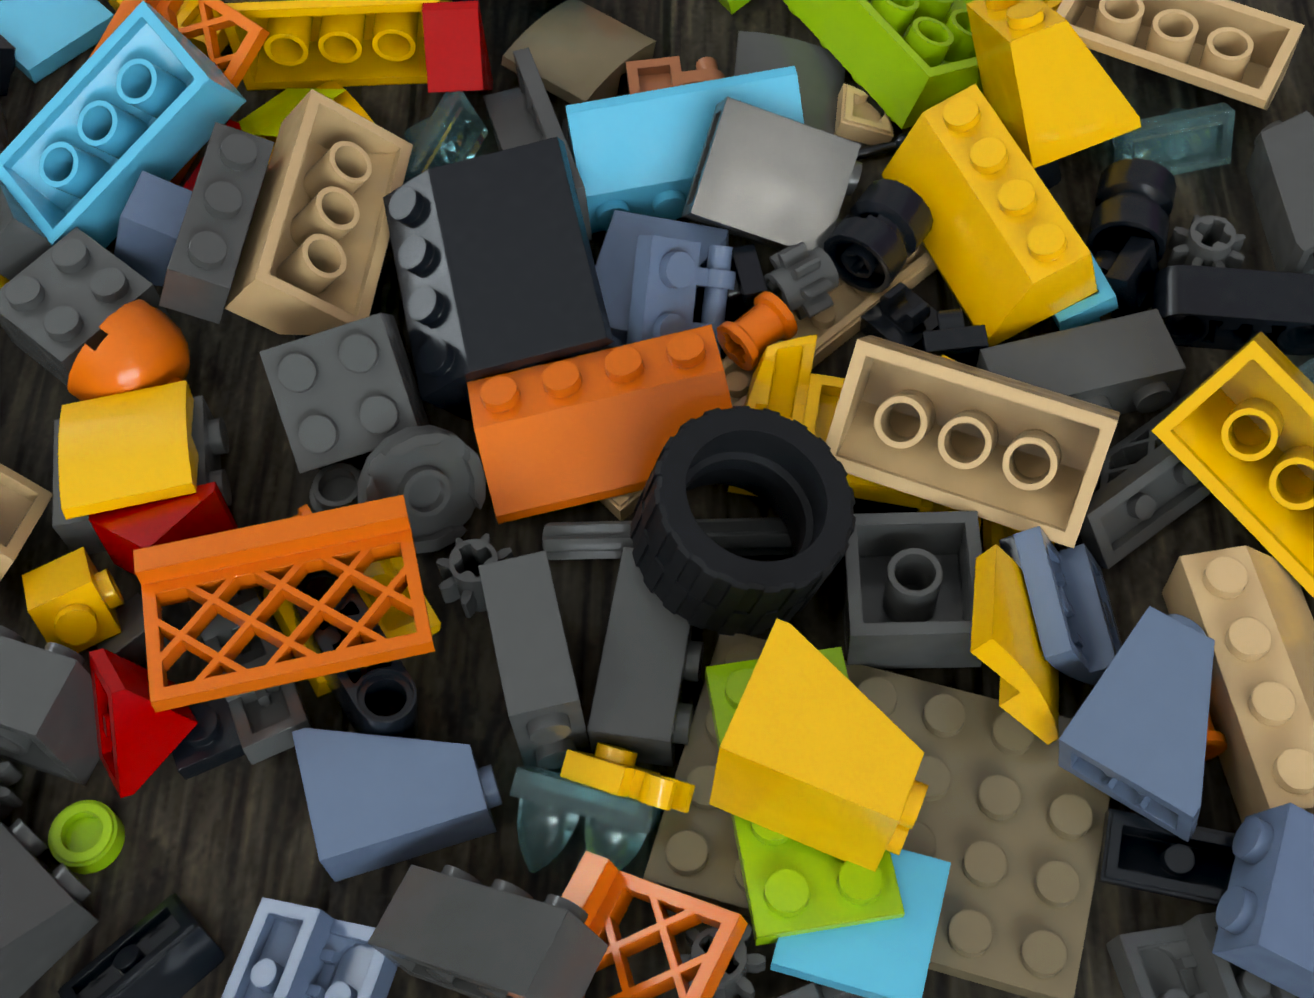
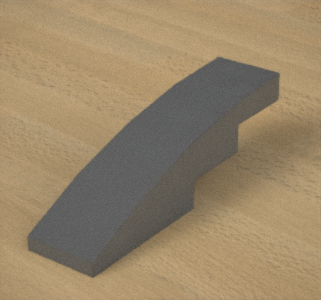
(262, 716)

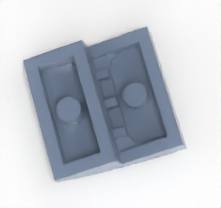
(1069, 606)
(307, 955)

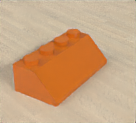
(591, 420)

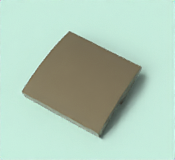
(580, 51)

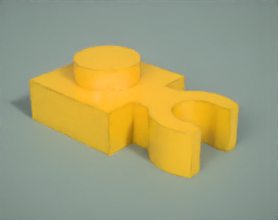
(615, 772)

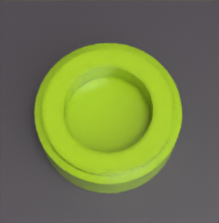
(86, 836)

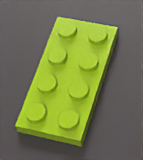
(786, 882)

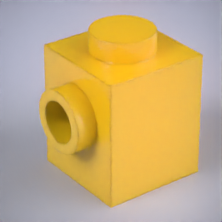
(73, 601)

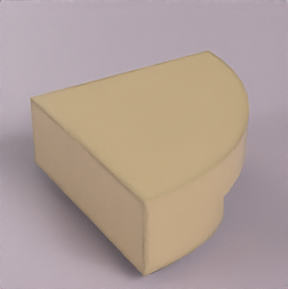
(859, 119)

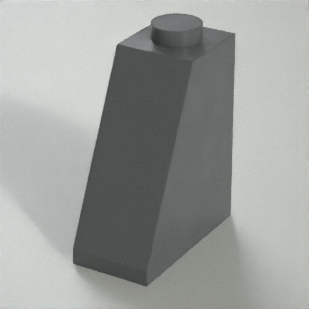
(1284, 190)

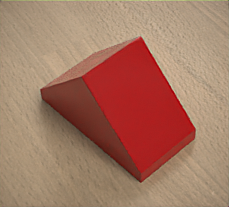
(455, 47)
(161, 523)
(129, 731)

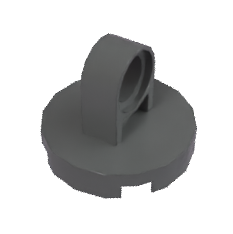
(438, 480)

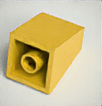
(1044, 80)
(817, 757)

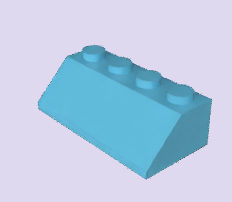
(130, 108)
(645, 146)

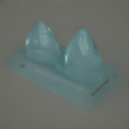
(446, 136)
(1182, 139)
(551, 810)

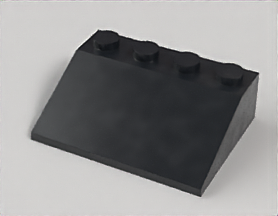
(494, 269)

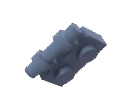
(667, 283)

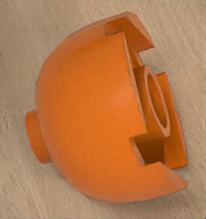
(137, 354)

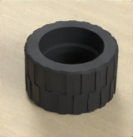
(780, 466)

